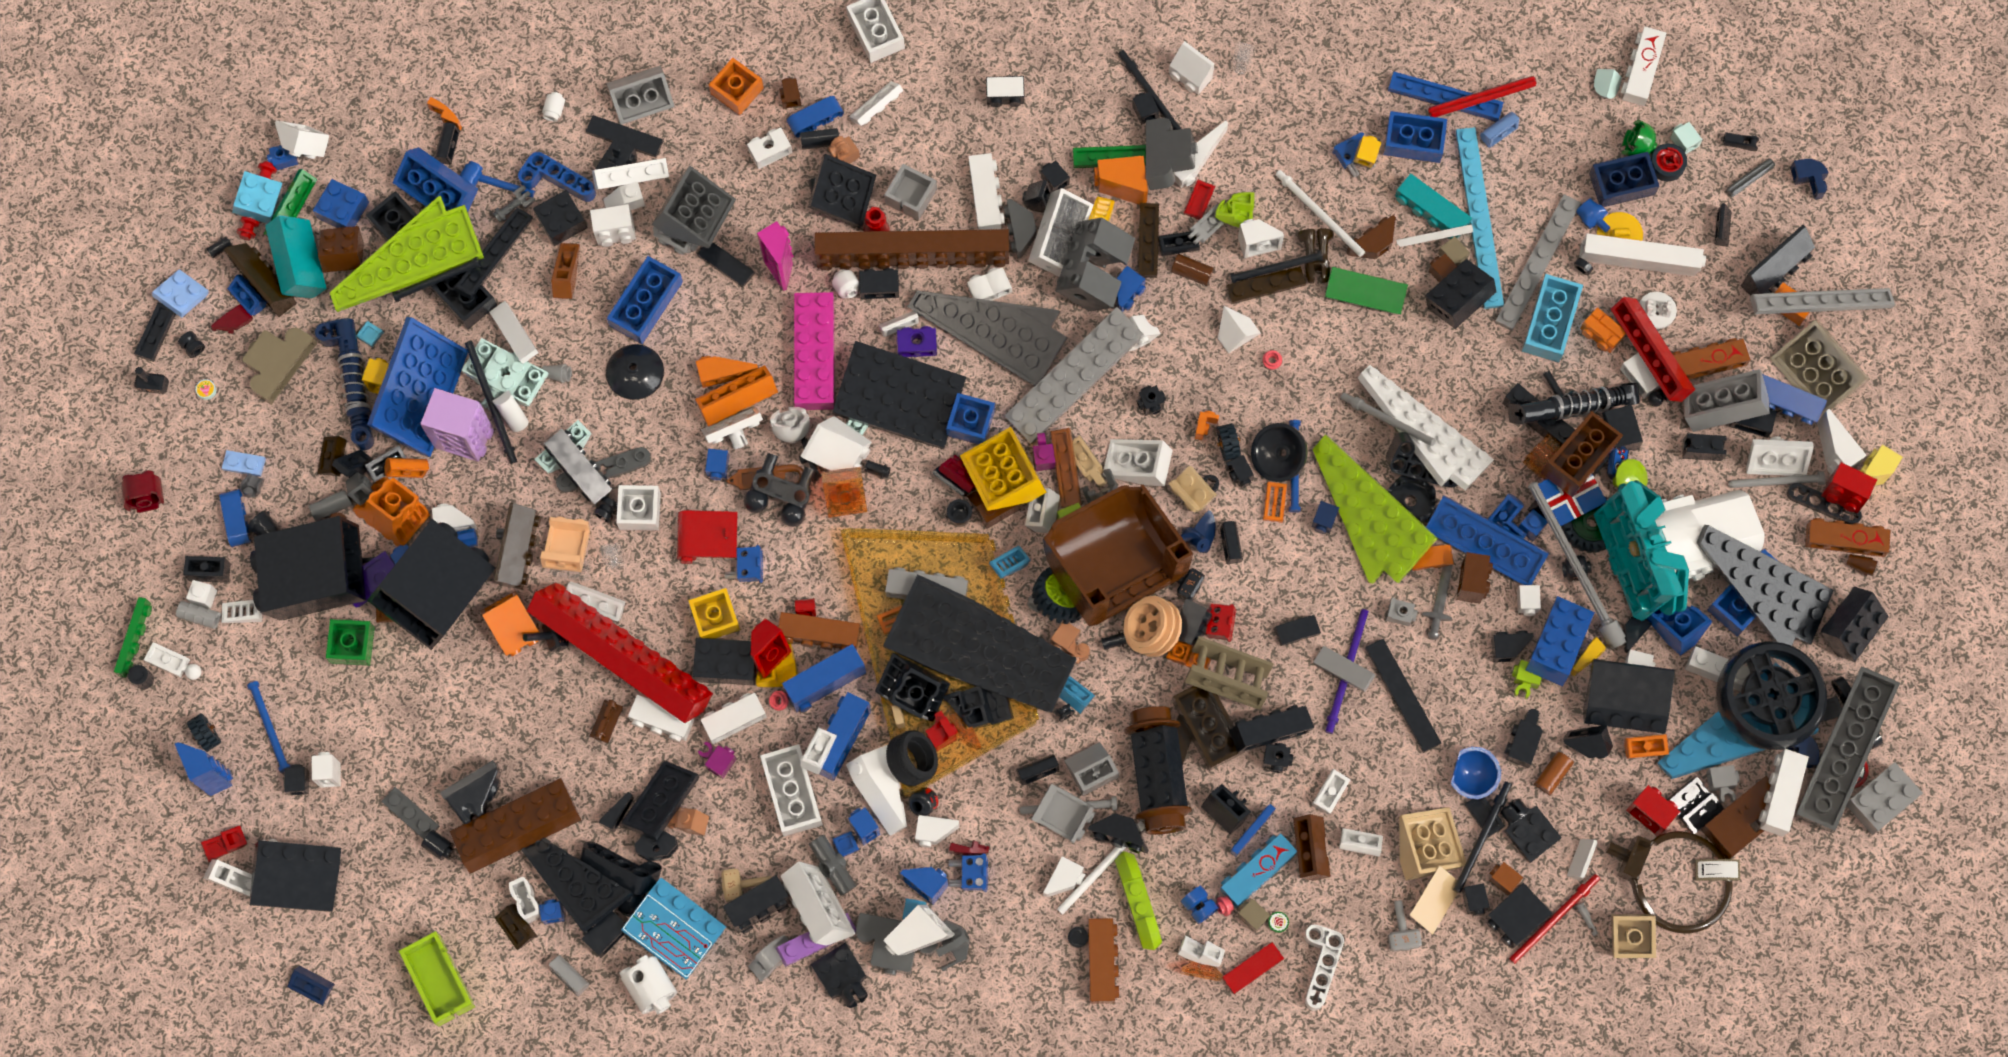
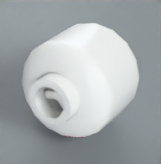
(846, 284)

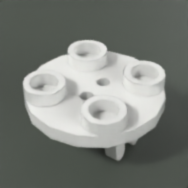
(1666, 310)

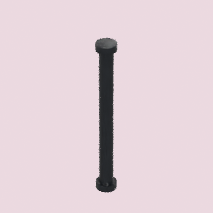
(1277, 266)
(397, 295)

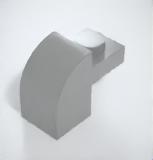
(767, 959)

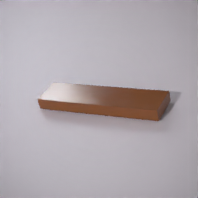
(1066, 467)

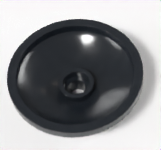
(639, 382)
(1268, 448)

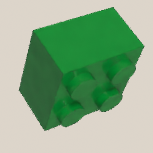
(350, 642)

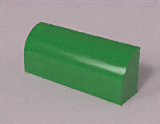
(1366, 290)

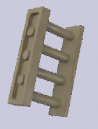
(1225, 686)

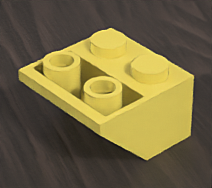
(1881, 464)

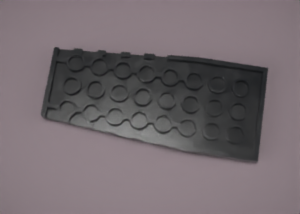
(978, 646)

